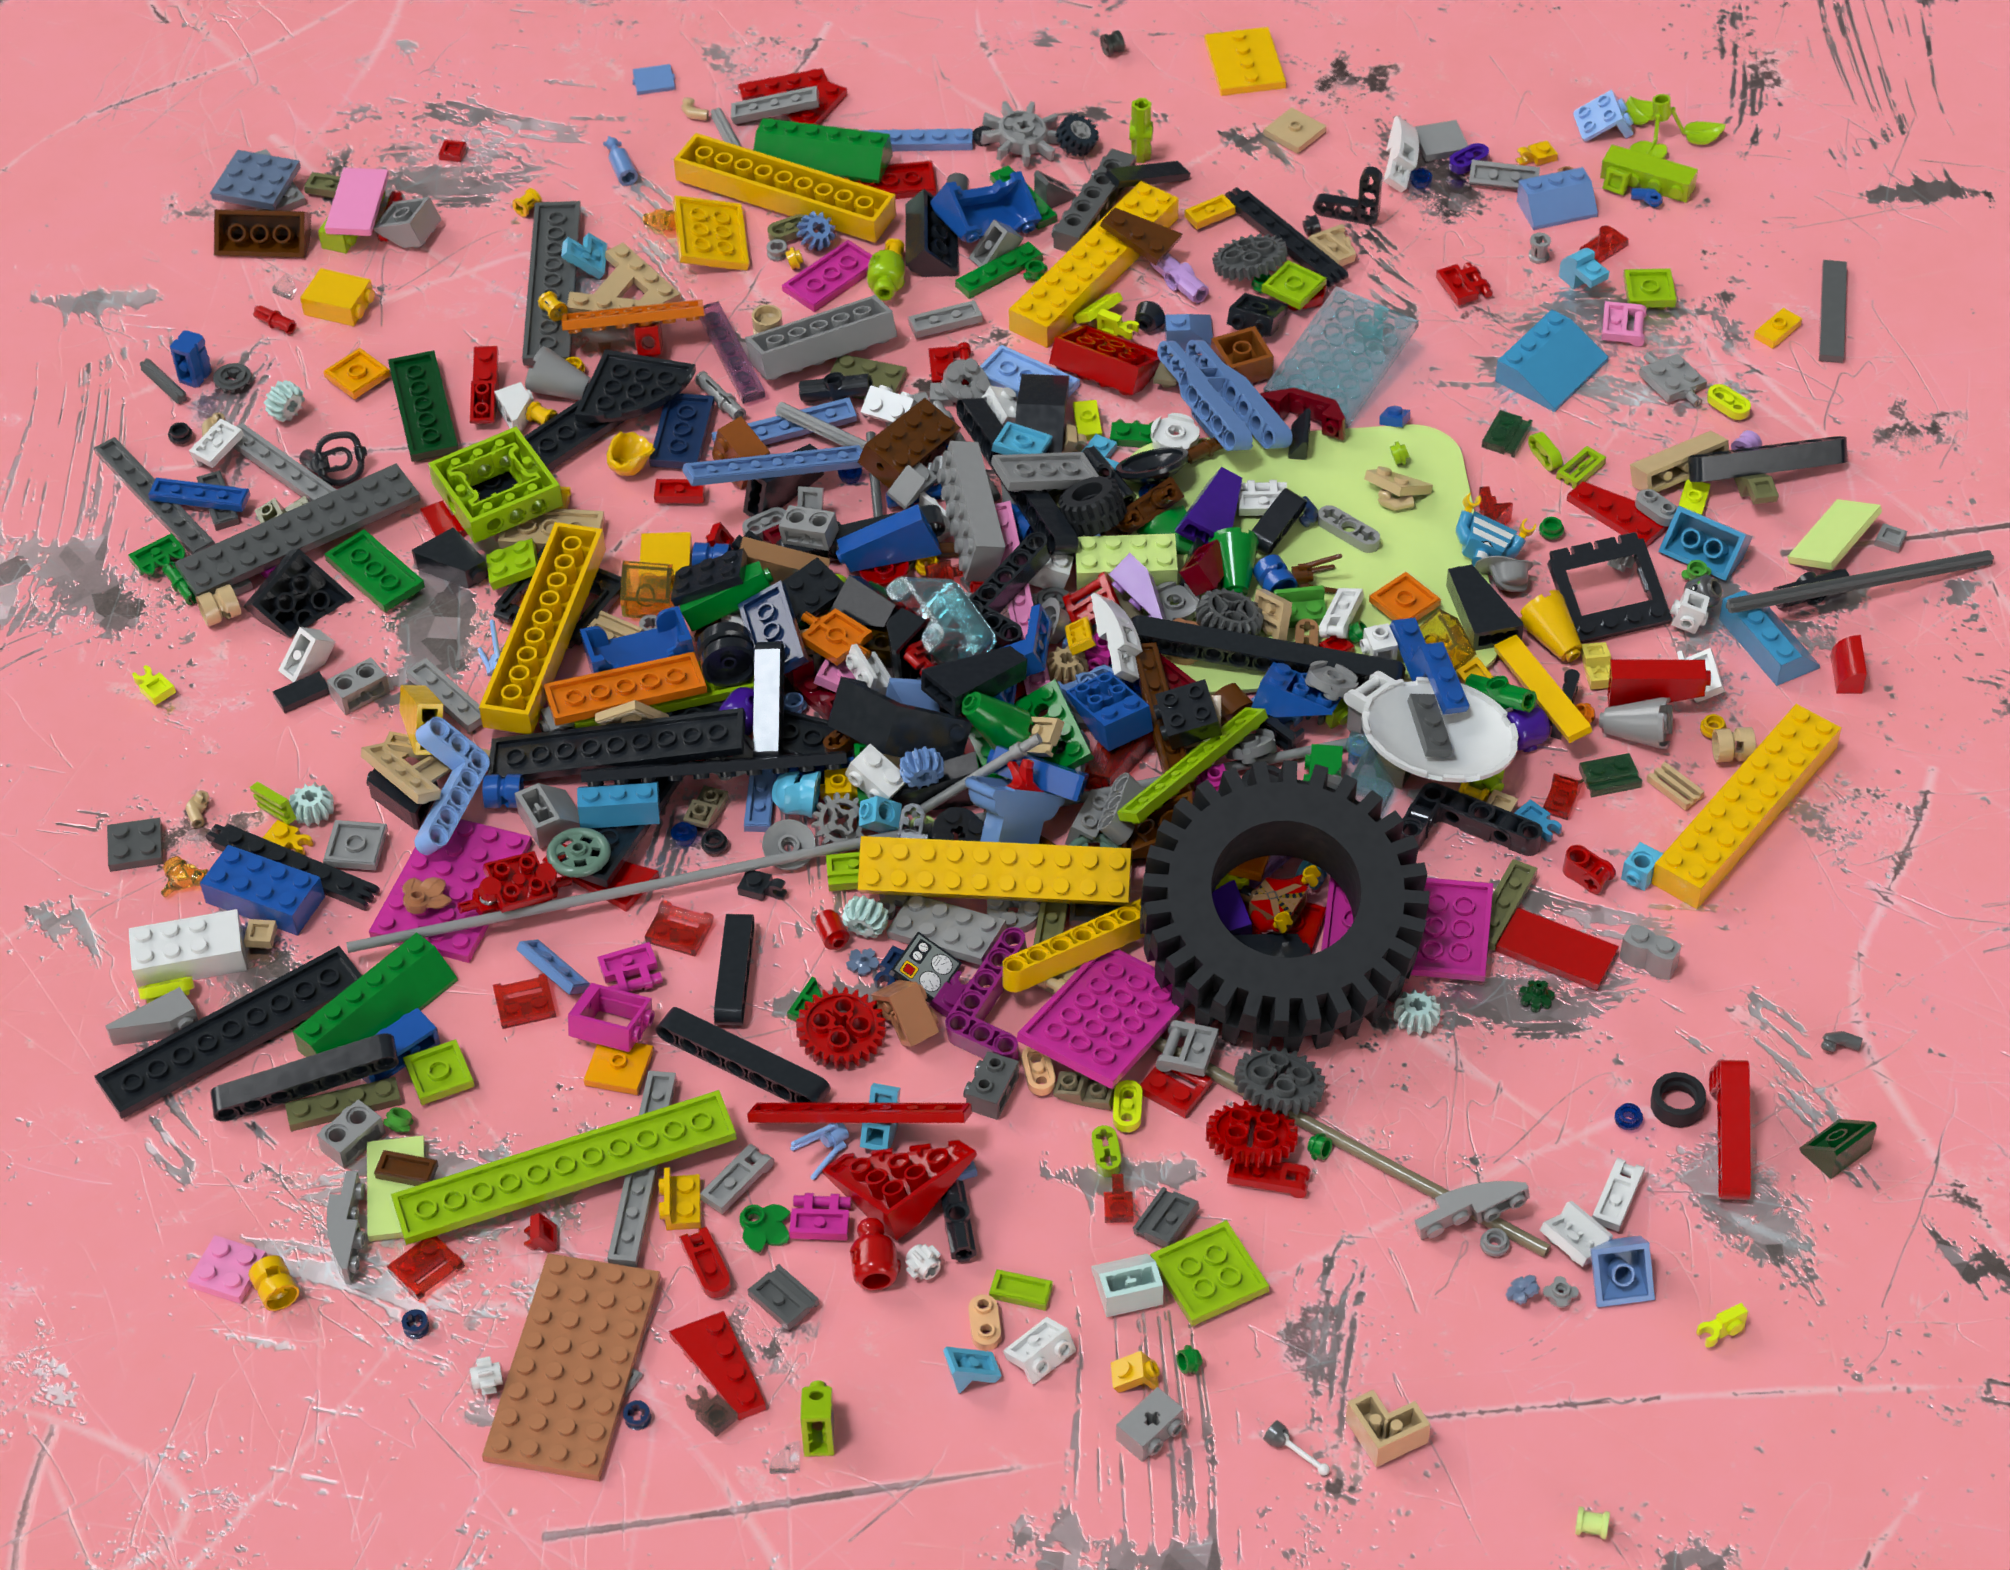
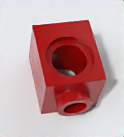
(653, 331)

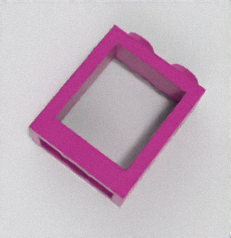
(613, 1001)

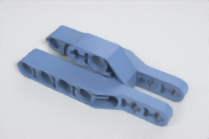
(1223, 398)

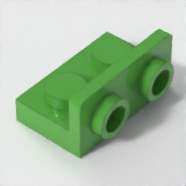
(1306, 603)

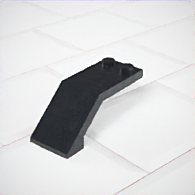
(1043, 406)
(893, 725)

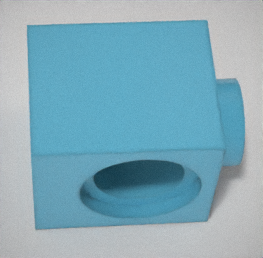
(879, 814)
(1639, 866)

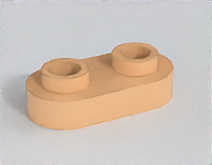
(1038, 1072)
(984, 1320)

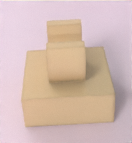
(1072, 440)

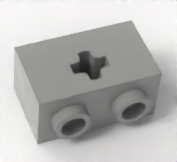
(1150, 1424)

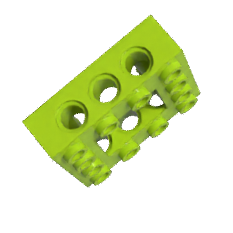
(507, 451)

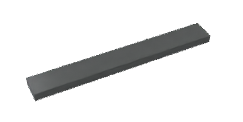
(139, 482)

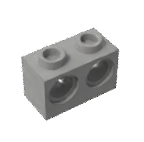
(808, 527)
(358, 686)
(353, 1130)

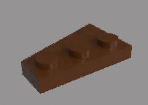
(1141, 235)

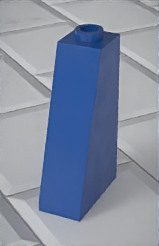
(889, 541)
(1048, 775)

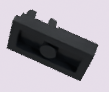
(1283, 733)

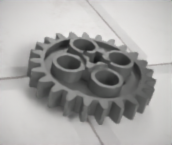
(1250, 257)
(1279, 1080)

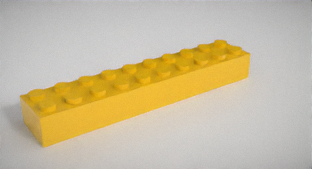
(784, 186)
(1086, 270)
(542, 628)
(1745, 806)
(995, 870)

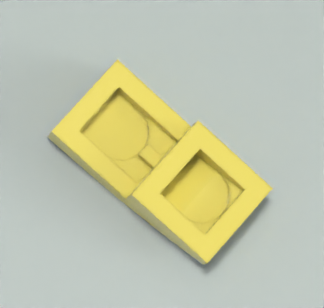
(1596, 664)

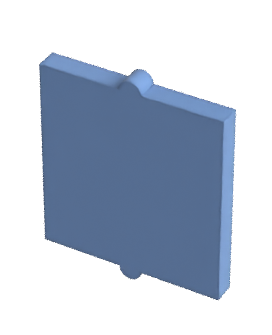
(653, 79)

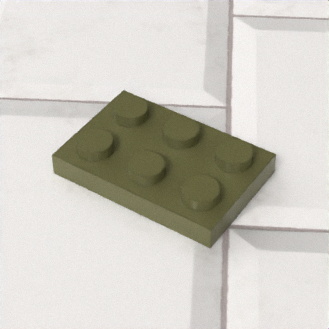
(881, 373)

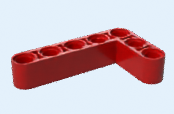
(1732, 1085)

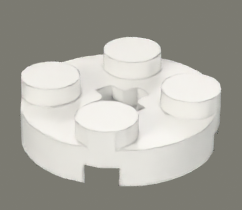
(1175, 422)

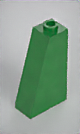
(715, 606)

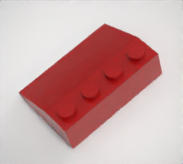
(1105, 359)

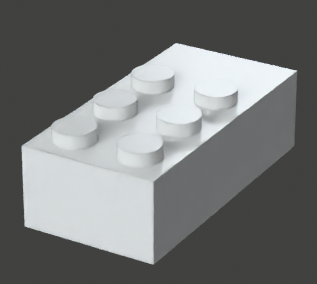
(188, 947)

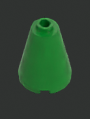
(1238, 557)
(997, 720)

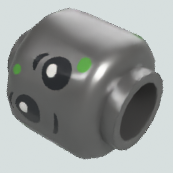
(1707, 586)

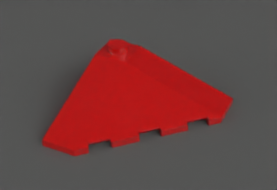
(901, 1185)

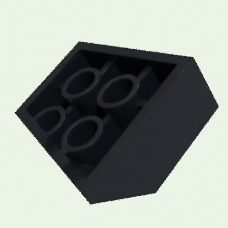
(296, 595)

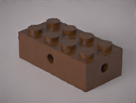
(910, 439)

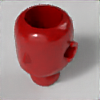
(874, 1256)

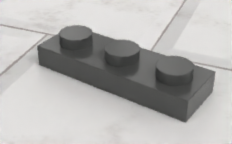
(1430, 725)

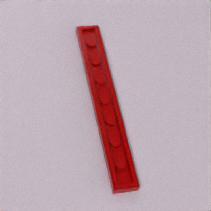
(859, 1113)

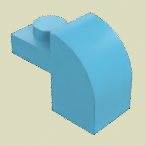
(1582, 269)
(880, 1135)

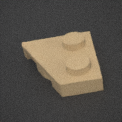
(1335, 244)
(1397, 483)
(1275, 612)

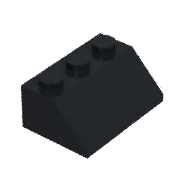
(903, 630)

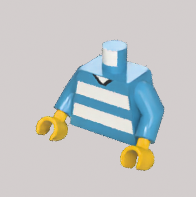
(1487, 537)

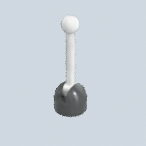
(1278, 1436)

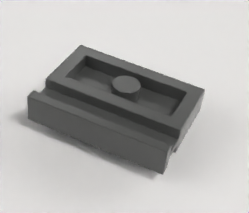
(1166, 1217)
(783, 1297)

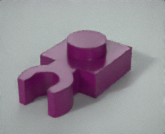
(948, 995)

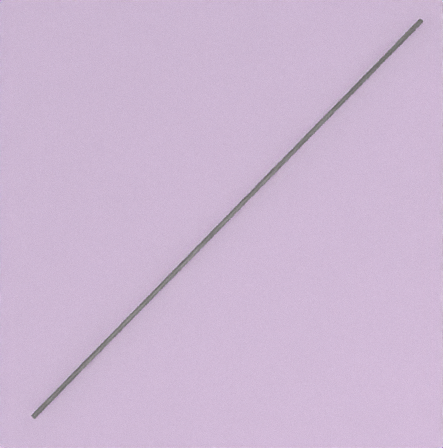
(729, 869)

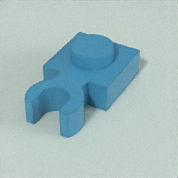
(1538, 814)

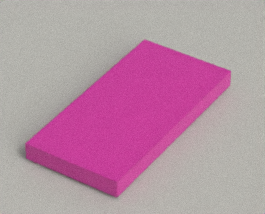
(829, 276)

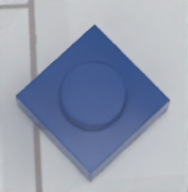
(1394, 416)

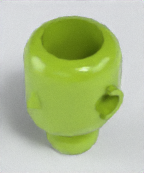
(885, 274)

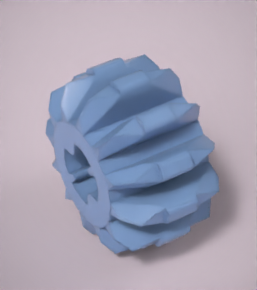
(818, 239)
(921, 767)

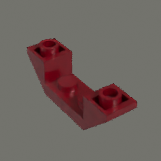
(1322, 408)
(815, 696)

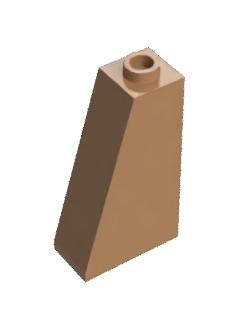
(780, 560)

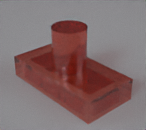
(1607, 243)

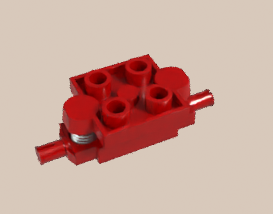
(514, 885)

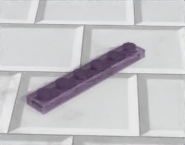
(731, 353)

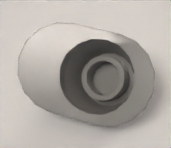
(1506, 572)
(1059, 619)

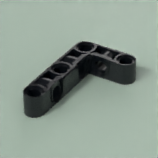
(1470, 815)

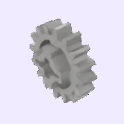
(835, 812)

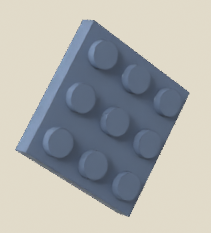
(255, 180)

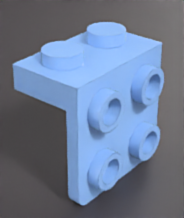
(1602, 115)

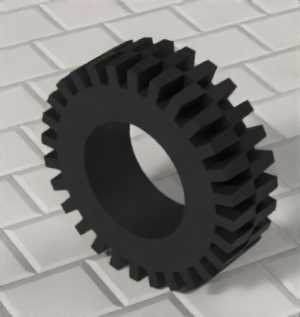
(1298, 821)

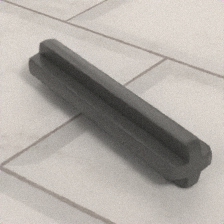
(163, 381)

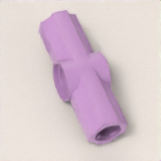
(1182, 278)

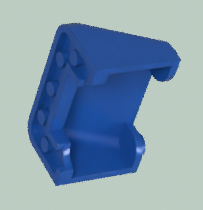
(973, 210)
(666, 640)

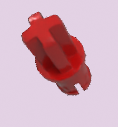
(274, 319)

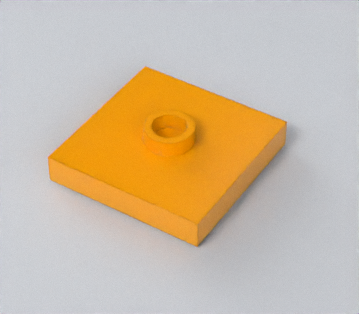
(357, 373)
(619, 1069)

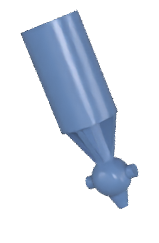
(621, 162)

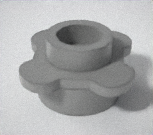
(1560, 1299)

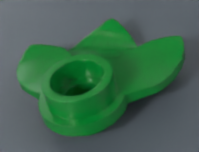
(767, 1228)

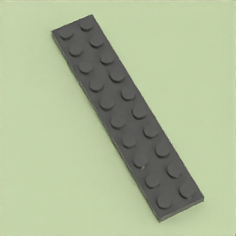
(550, 272)
(300, 528)

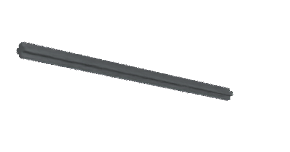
(1859, 581)

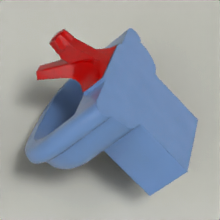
(1013, 805)

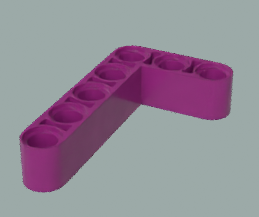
(984, 998)

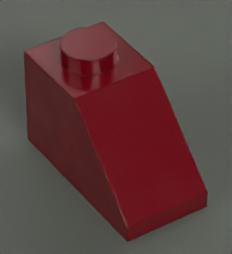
(1204, 568)

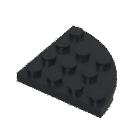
(631, 386)

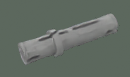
(725, 401)

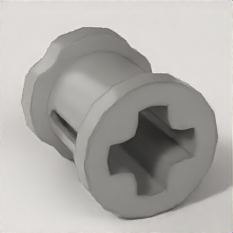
(1539, 248)

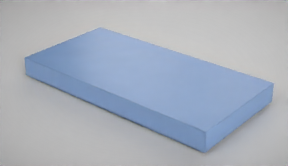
(1007, 365)

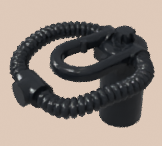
(318, 461)

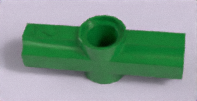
(1503, 692)

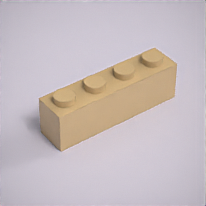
(1671, 464)

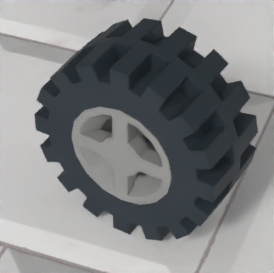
(1077, 135)

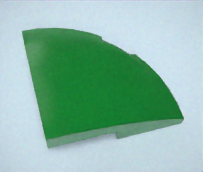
(1165, 524)

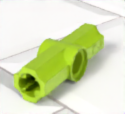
(1141, 130)

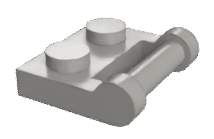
(1195, 1052)

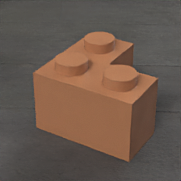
(907, 1010)

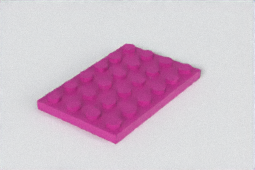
(461, 867)
(1454, 932)
(1103, 1017)

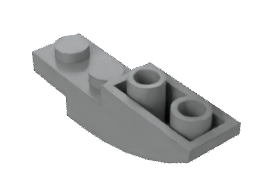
(1481, 1199)
(343, 1226)

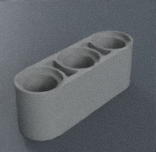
(1121, 792)

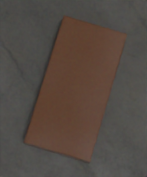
(405, 1168)

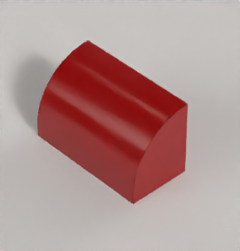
(1849, 665)

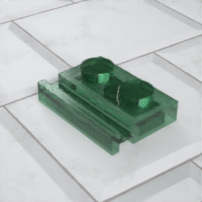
(1506, 433)
(1610, 775)

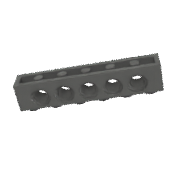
(1092, 203)

